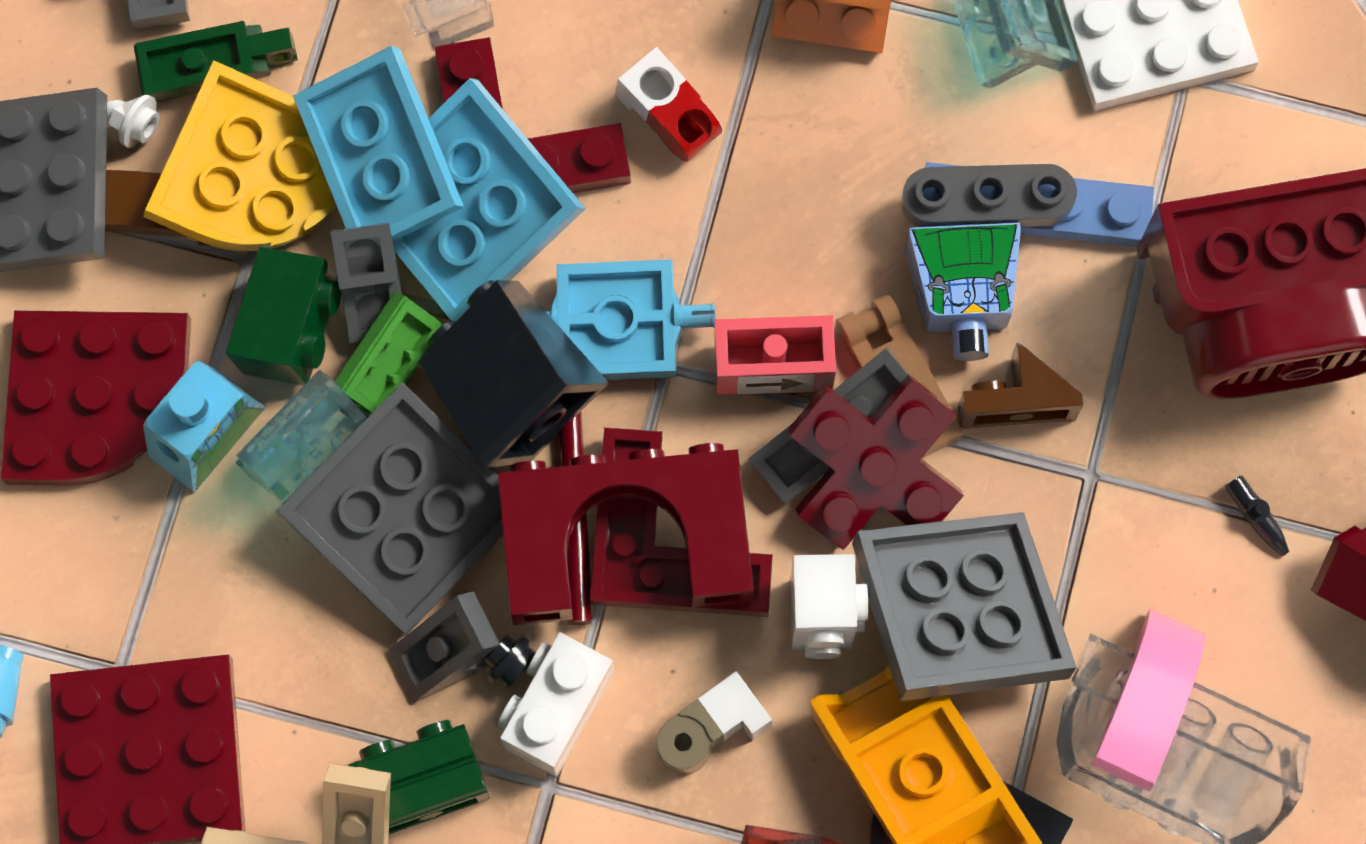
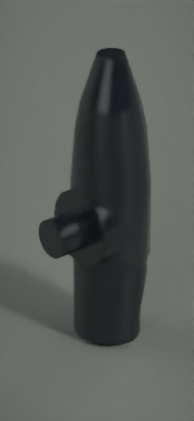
(1257, 514)

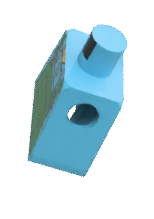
(199, 423)

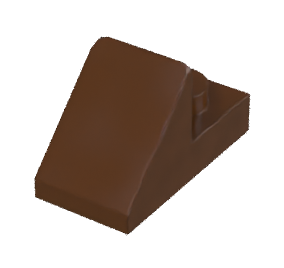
(1036, 397)

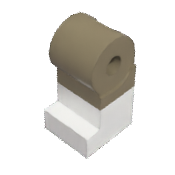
(709, 721)

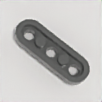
(965, 205)

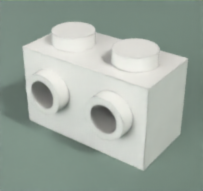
(826, 604)
(556, 704)

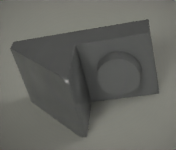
(445, 647)

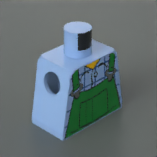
(965, 281)

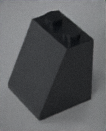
(508, 374)

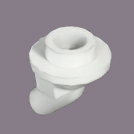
(133, 119)

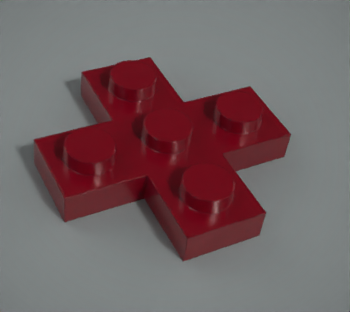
(874, 461)

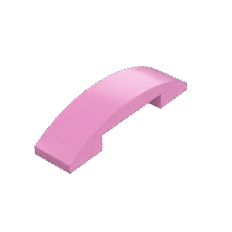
(1151, 700)

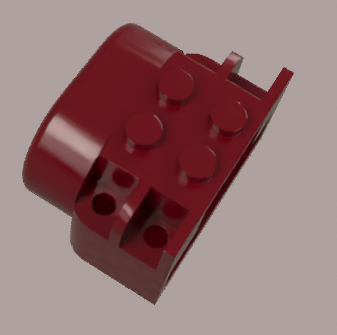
(1265, 283)

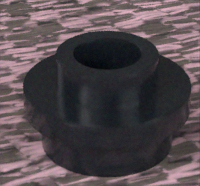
(509, 660)

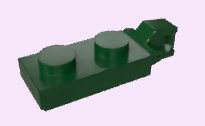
(180, 62)

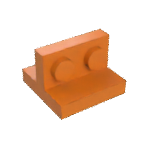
(833, 22)

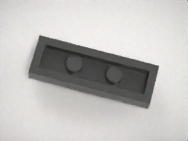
(789, 465)

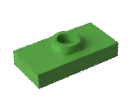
(387, 353)

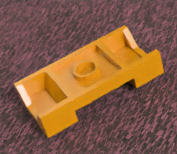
(919, 767)

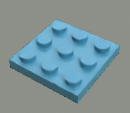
(508, 199)

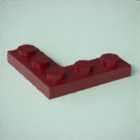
(580, 157)
(646, 576)

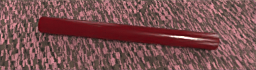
(577, 553)

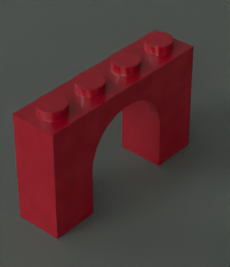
(694, 488)

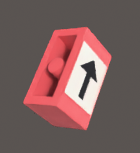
(774, 354)

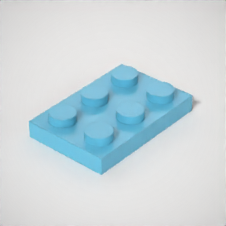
(378, 146)

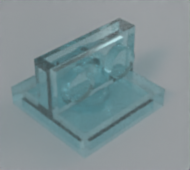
(1014, 37)
(300, 437)

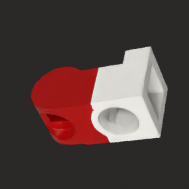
(668, 105)

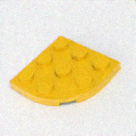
(242, 169)

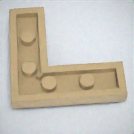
(353, 811)

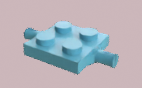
(625, 316)

